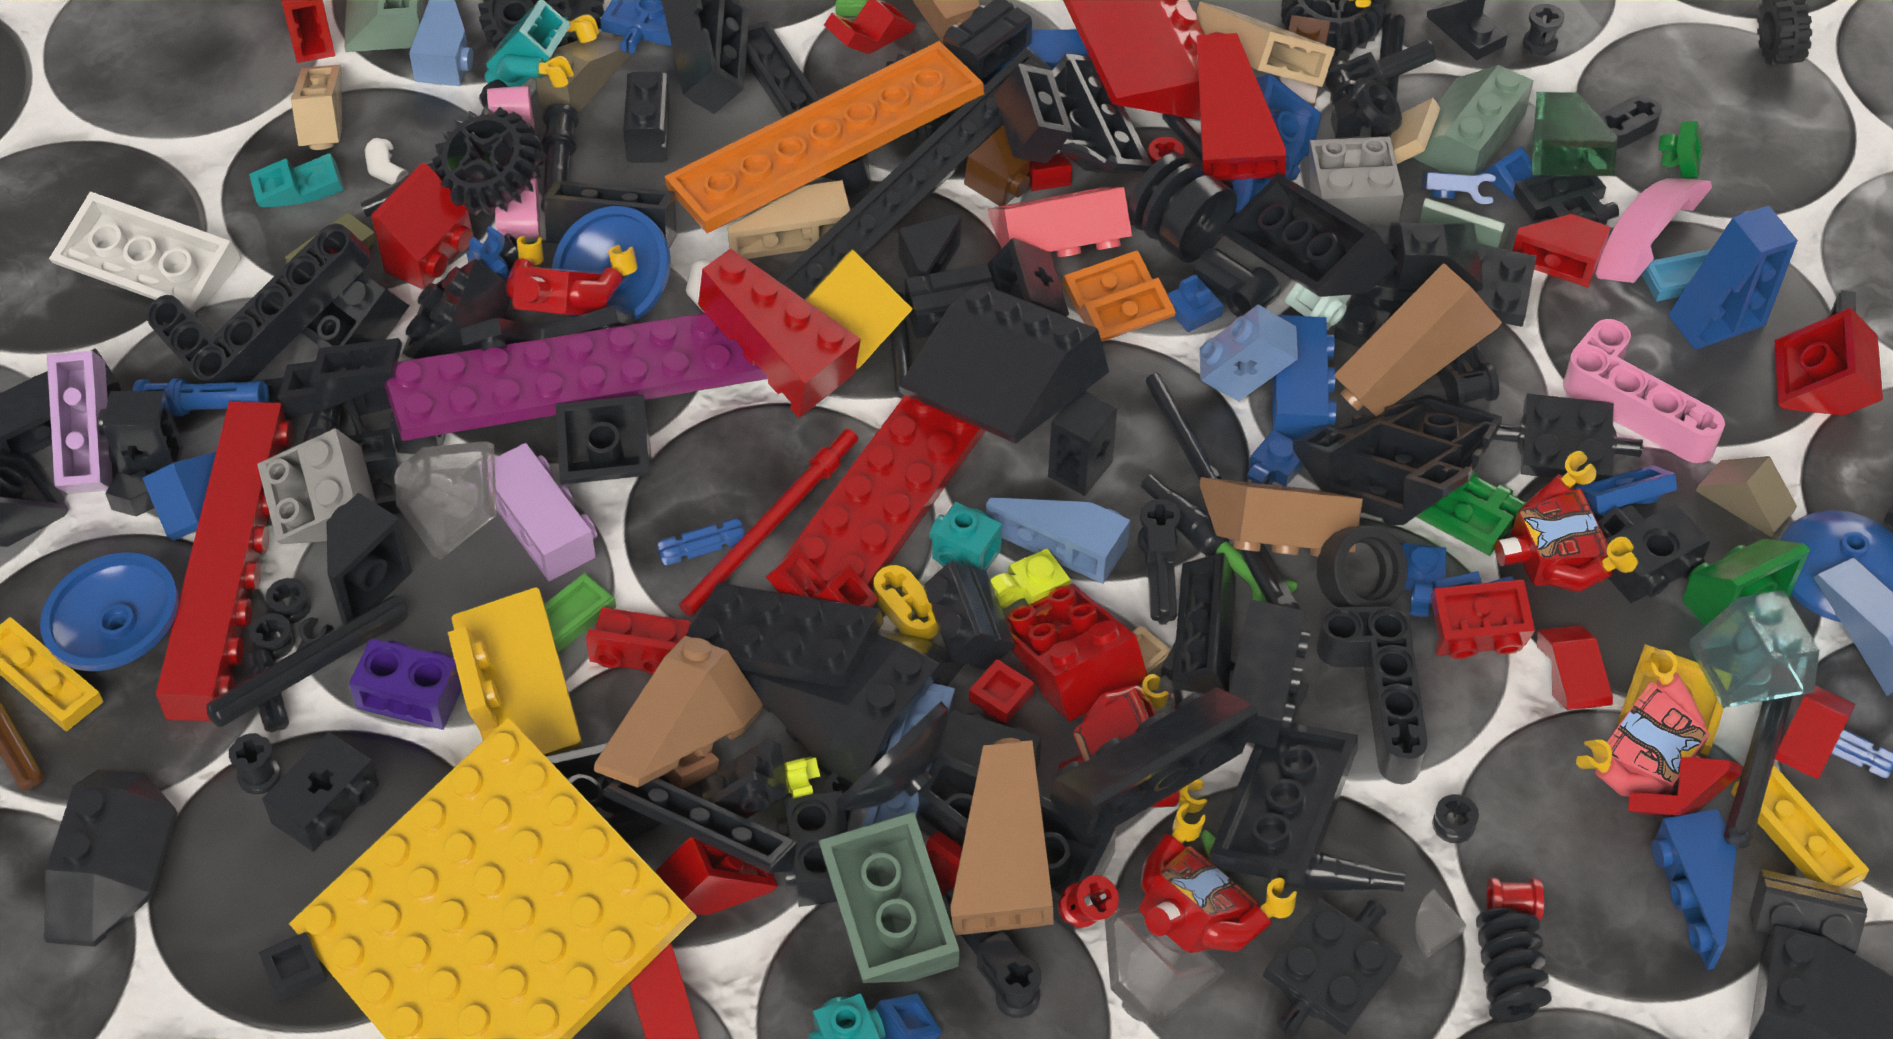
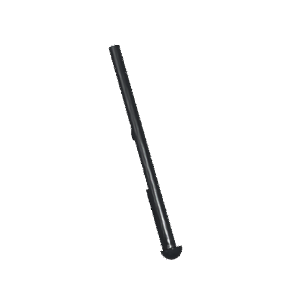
(1258, 562)

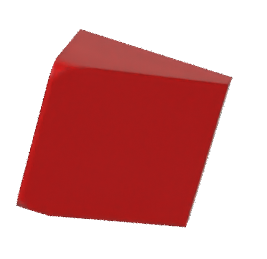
(1050, 175)

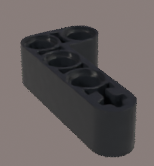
(1366, 647)

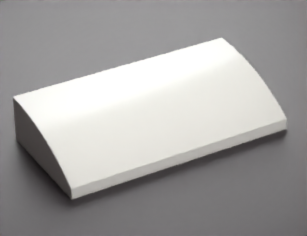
(145, 252)

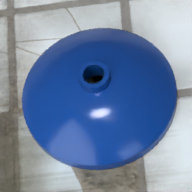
(587, 247)
(1833, 539)
(109, 611)

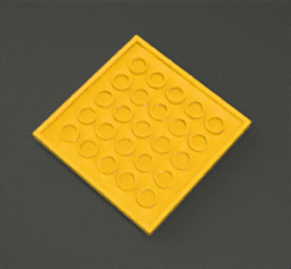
(493, 907)

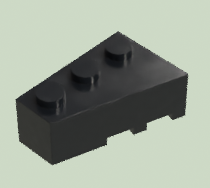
(709, 48)

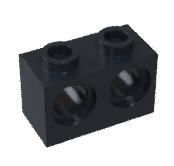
(800, 813)

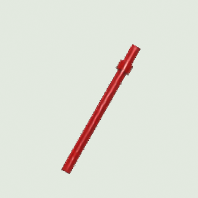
(822, 466)

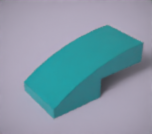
(287, 186)

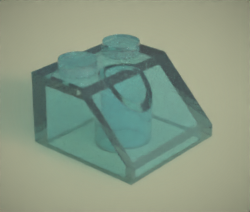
(1757, 651)

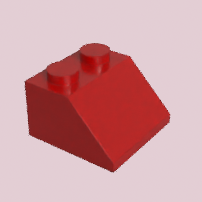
(420, 229)
(1829, 366)

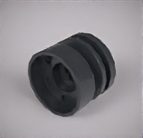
(1181, 207)

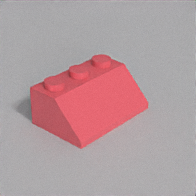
(1065, 221)

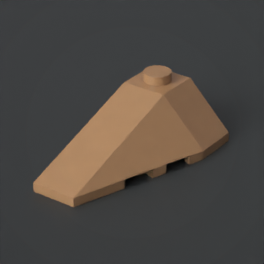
(682, 710)

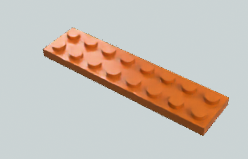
(823, 136)

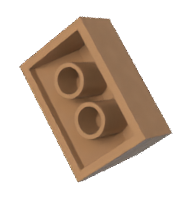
(1277, 515)

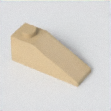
(318, 106)
(790, 222)

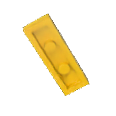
(43, 678)
(1806, 835)

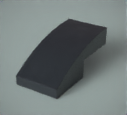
(381, 465)

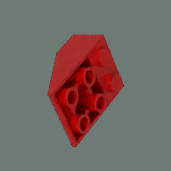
(1074, 650)

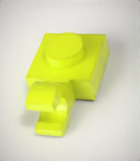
(1029, 579)
(798, 775)

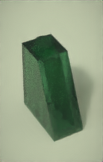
(1571, 138)

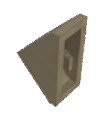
(1750, 491)

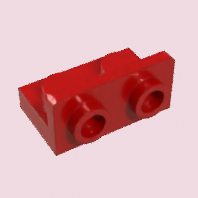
(1482, 618)
(633, 639)

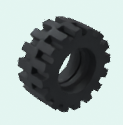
(1784, 31)

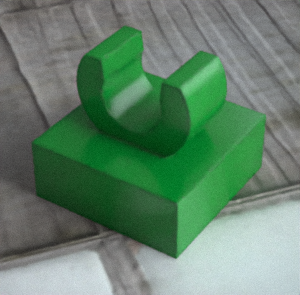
(1684, 149)

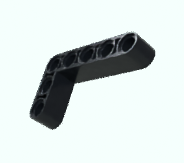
(268, 318)

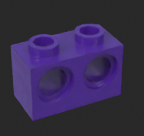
(404, 691)

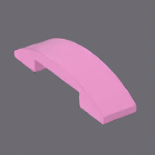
(1629, 245)

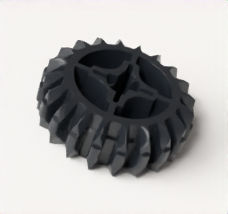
(1349, 24)
(506, 143)

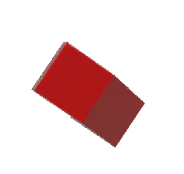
(873, 28)
(800, 577)
(1577, 667)
(1814, 731)
(1698, 784)

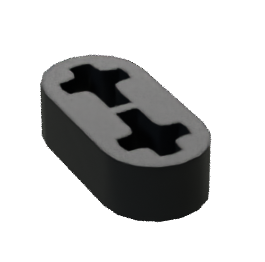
(1631, 127)

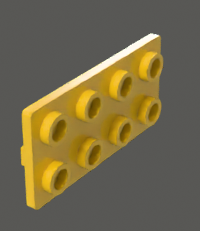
(514, 671)

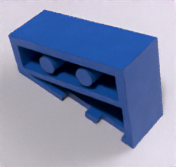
(1736, 280)

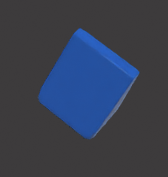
(1511, 169)
(907, 1018)

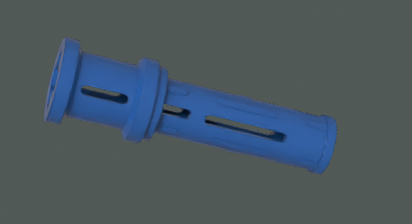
(186, 397)

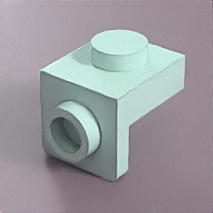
(1312, 305)

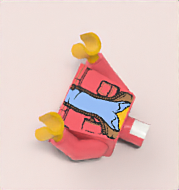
(1652, 737)

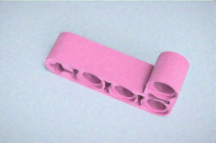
(525, 217)
(1639, 399)

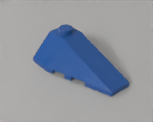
(1296, 124)

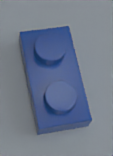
(1636, 486)

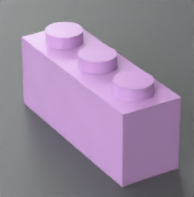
(76, 399)
(542, 513)

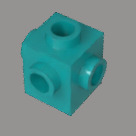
(966, 537)
(846, 1020)

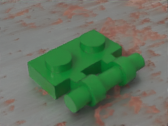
(1473, 519)

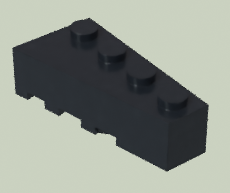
(947, 804)

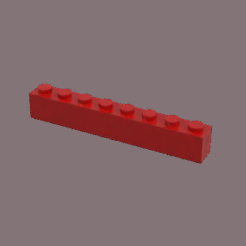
(223, 564)

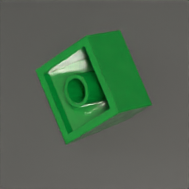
(1744, 572)

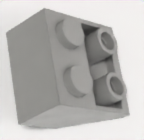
(1357, 178)
(311, 483)

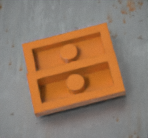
(1118, 296)

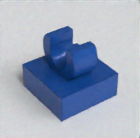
(1195, 303)

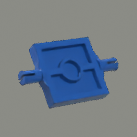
(636, 22)

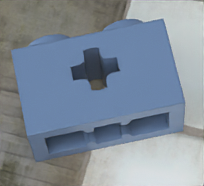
(1248, 353)

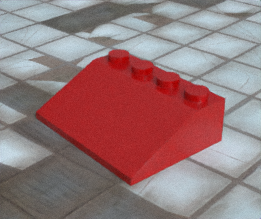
(1143, 52)

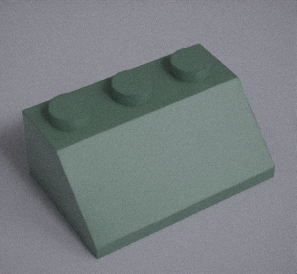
(1476, 120)
(890, 901)

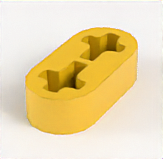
(899, 608)

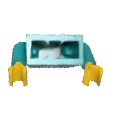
(531, 44)

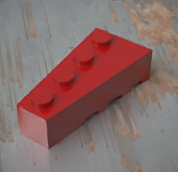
(779, 331)

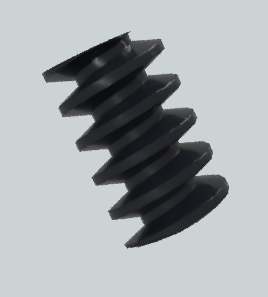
(1512, 964)

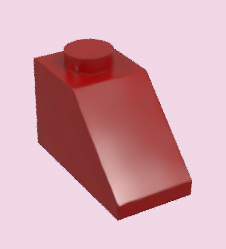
(1564, 247)
(712, 879)

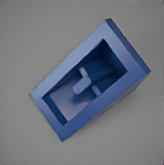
(180, 493)

